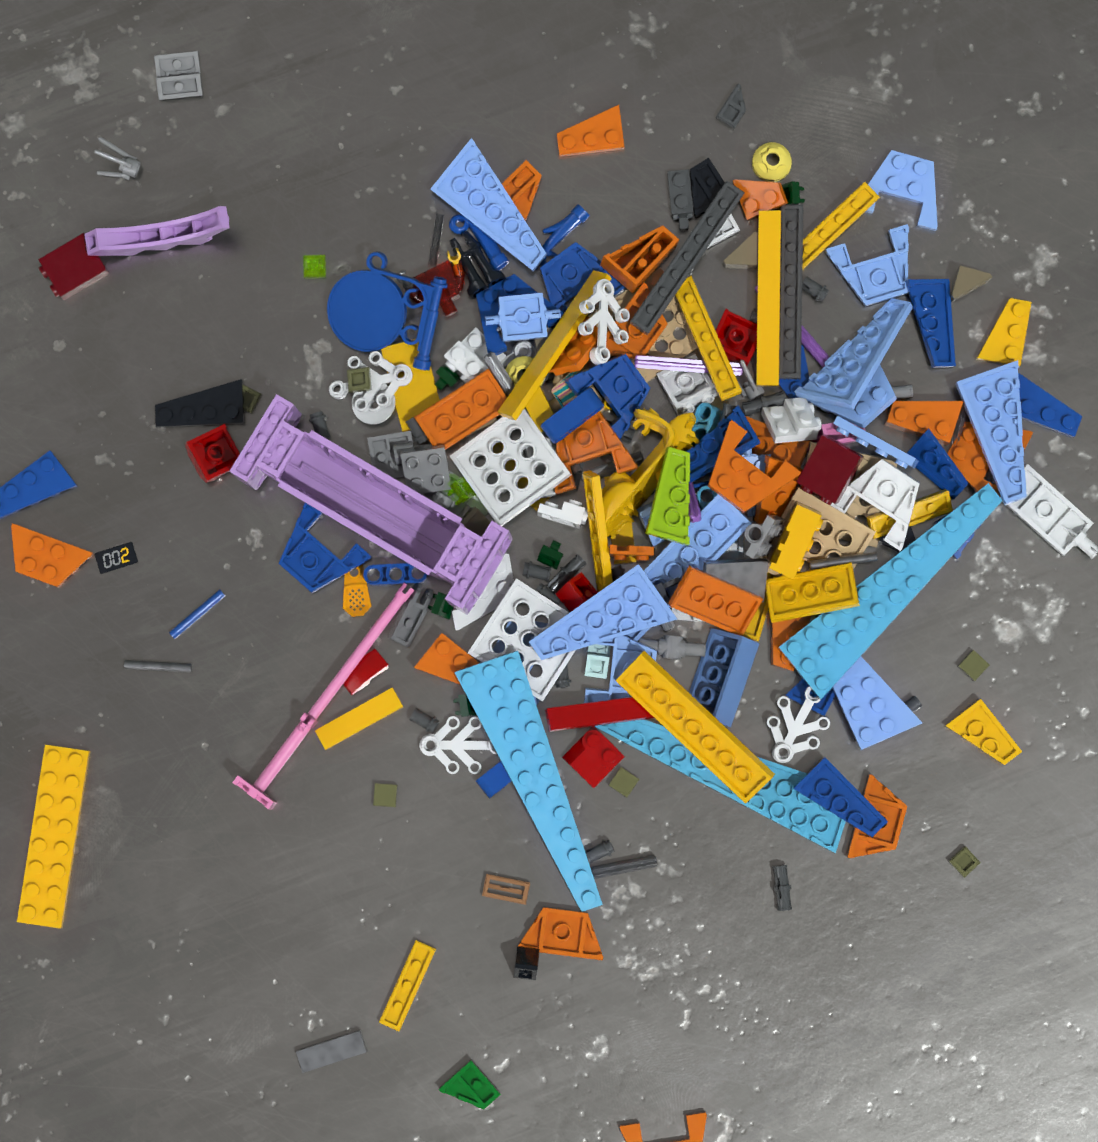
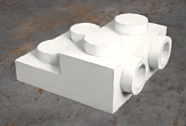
(468, 356)
(687, 389)
(792, 421)
(571, 514)

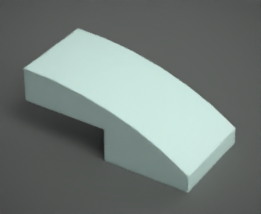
(597, 661)

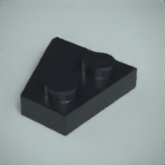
(705, 185)

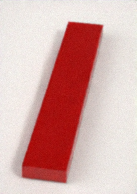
(595, 714)

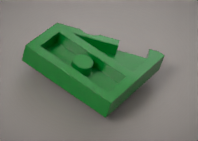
(471, 1086)

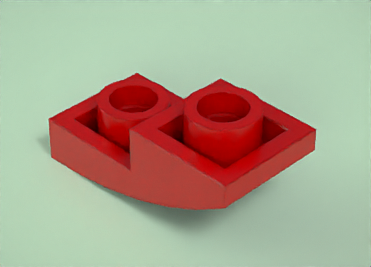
(368, 668)

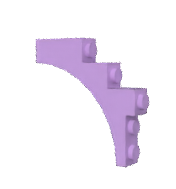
(158, 236)

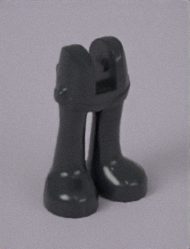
(476, 283)

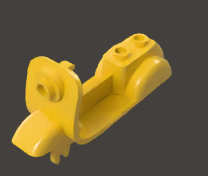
(627, 493)

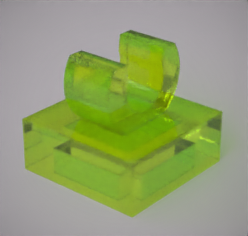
(314, 266)
(462, 490)

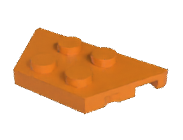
(638, 341)
(576, 352)
(45, 556)
(891, 809)
(563, 934)

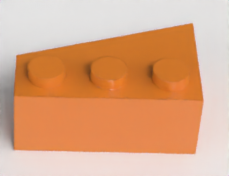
(639, 259)
(918, 416)
(444, 659)

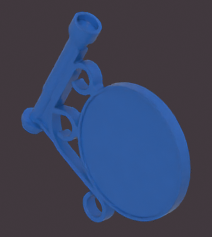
(371, 312)

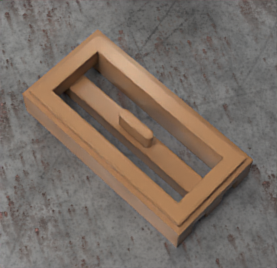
(511, 899)

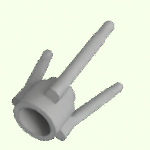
(128, 166)
(751, 389)

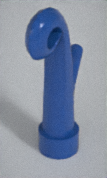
(562, 229)
(497, 258)

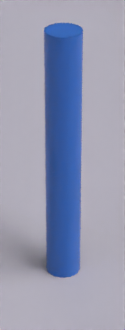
(196, 614)

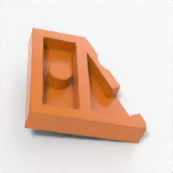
(523, 187)
(760, 196)
(621, 553)

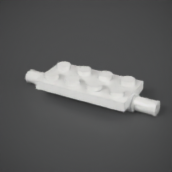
(1053, 516)

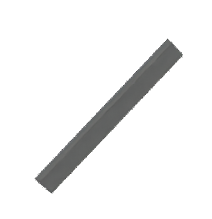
(686, 258)
(791, 291)

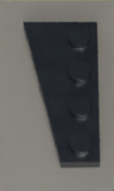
(204, 408)

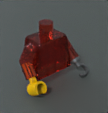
(455, 279)

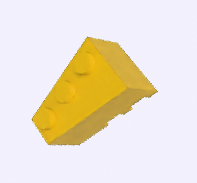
(795, 540)

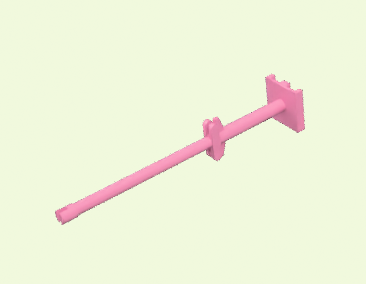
(309, 719)

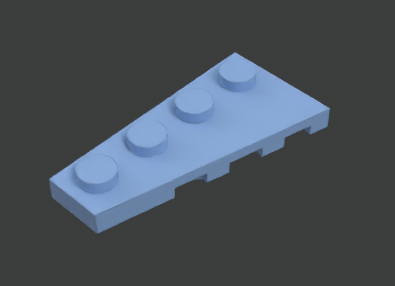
(883, 448)

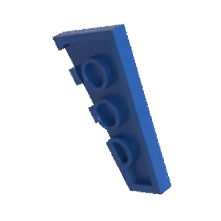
(934, 315)
(1046, 410)
(706, 452)
(35, 483)
(836, 794)

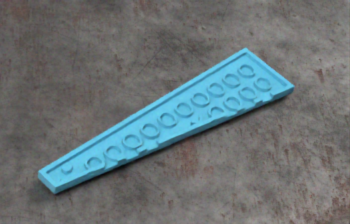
(838, 638)
(513, 724)
(775, 800)

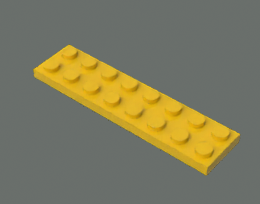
(695, 727)
(53, 836)

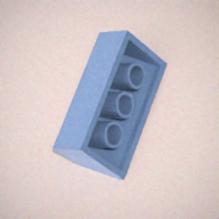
(723, 674)

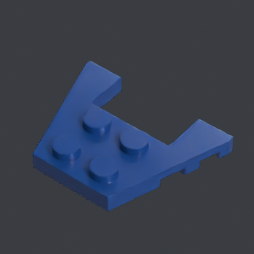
(568, 272)
(489, 306)
(619, 385)
(310, 560)

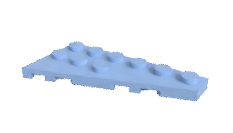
(480, 197)
(856, 361)
(996, 417)
(615, 611)
(872, 706)

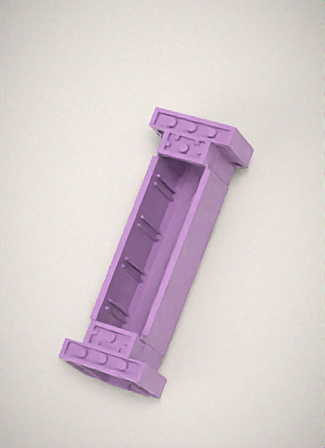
(371, 504)

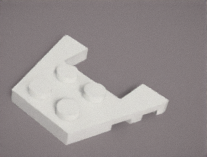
(889, 492)
(491, 596)

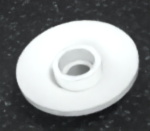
(374, 415)

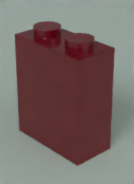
(71, 268)
(829, 470)

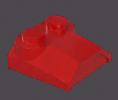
(737, 337)
(212, 453)
(593, 756)

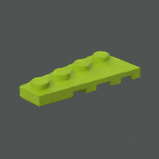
(670, 506)

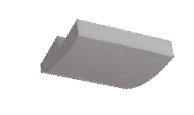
(178, 75)

